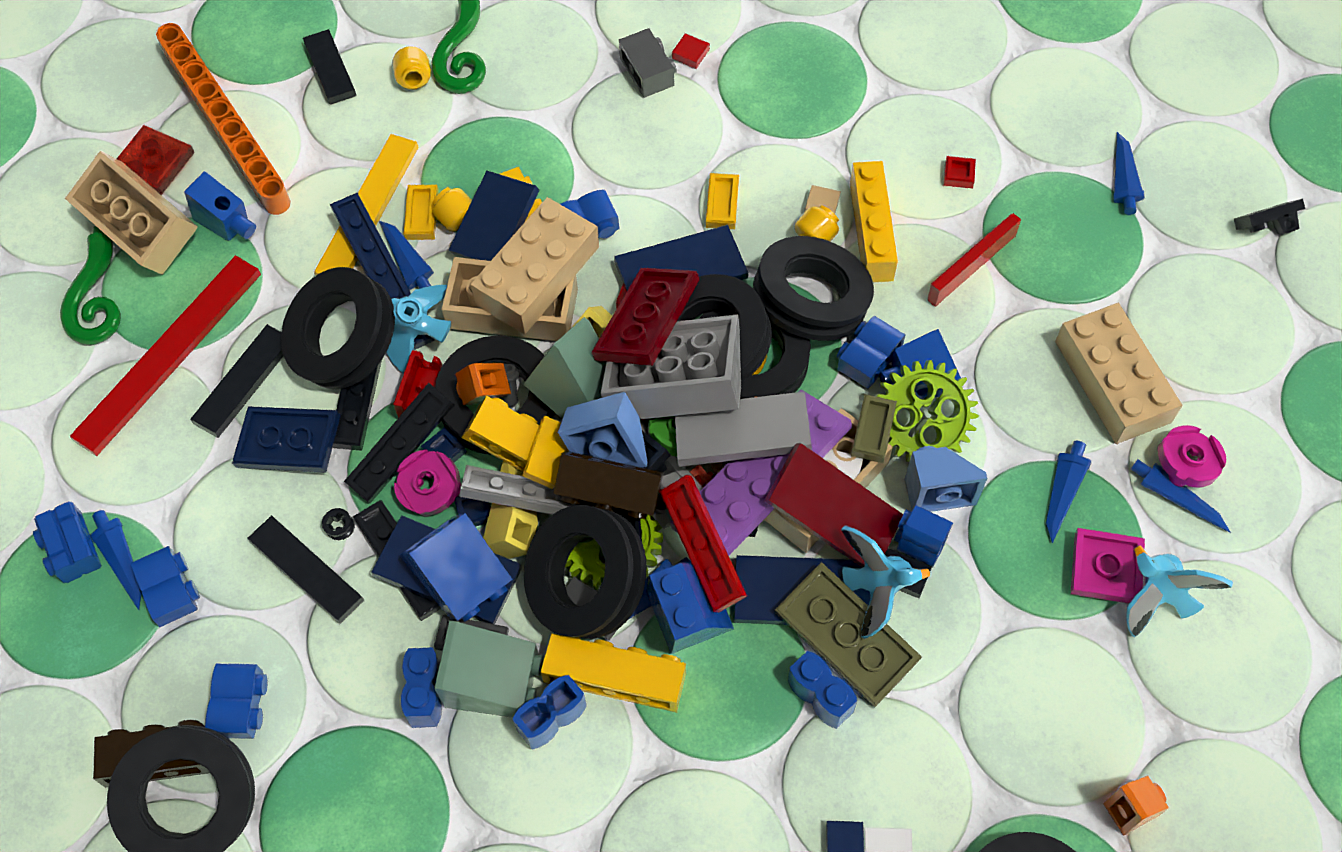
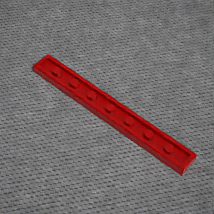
(165, 356)

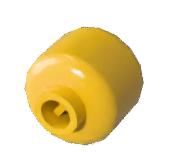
(411, 67)
(451, 207)
(817, 223)

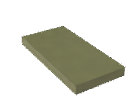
(831, 623)

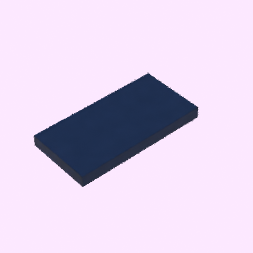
(703, 252)
(395, 571)
(773, 579)

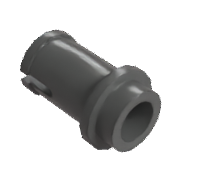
(512, 376)

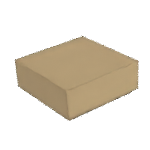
(823, 196)

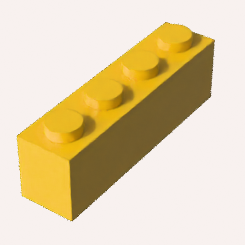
(873, 220)
(502, 432)
(616, 672)

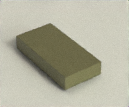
(873, 428)

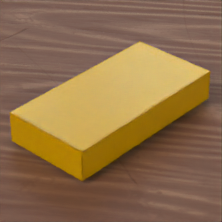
(722, 200)
(419, 216)
(545, 454)

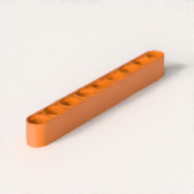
(224, 119)

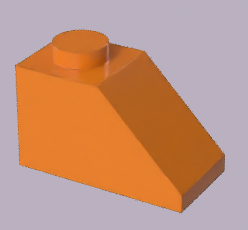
(482, 380)
(1136, 804)

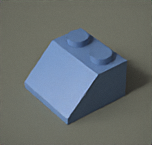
(605, 430)
(942, 480)

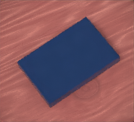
(493, 216)
(286, 439)

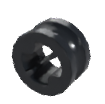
(336, 515)

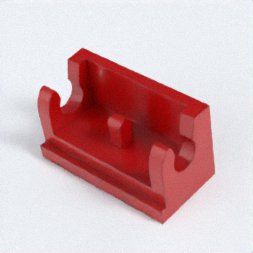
(415, 378)

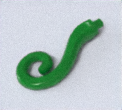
(467, 20)
(98, 259)

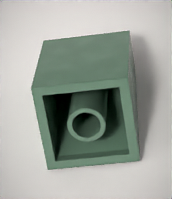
(569, 371)
(486, 671)

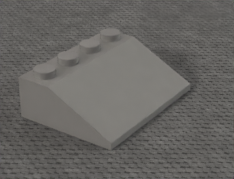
(691, 375)

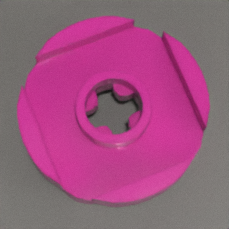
(1180, 467)
(409, 482)

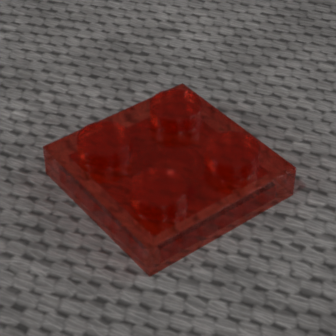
(156, 157)

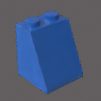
(457, 567)
(684, 608)

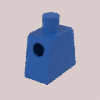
(218, 208)
(927, 347)

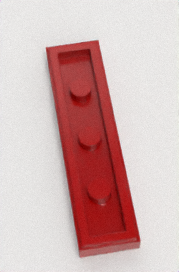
(973, 259)
(703, 544)

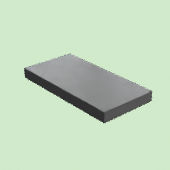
(755, 430)

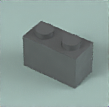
(647, 62)

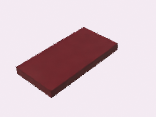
(645, 316)
(827, 500)

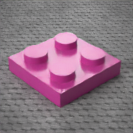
(1106, 566)

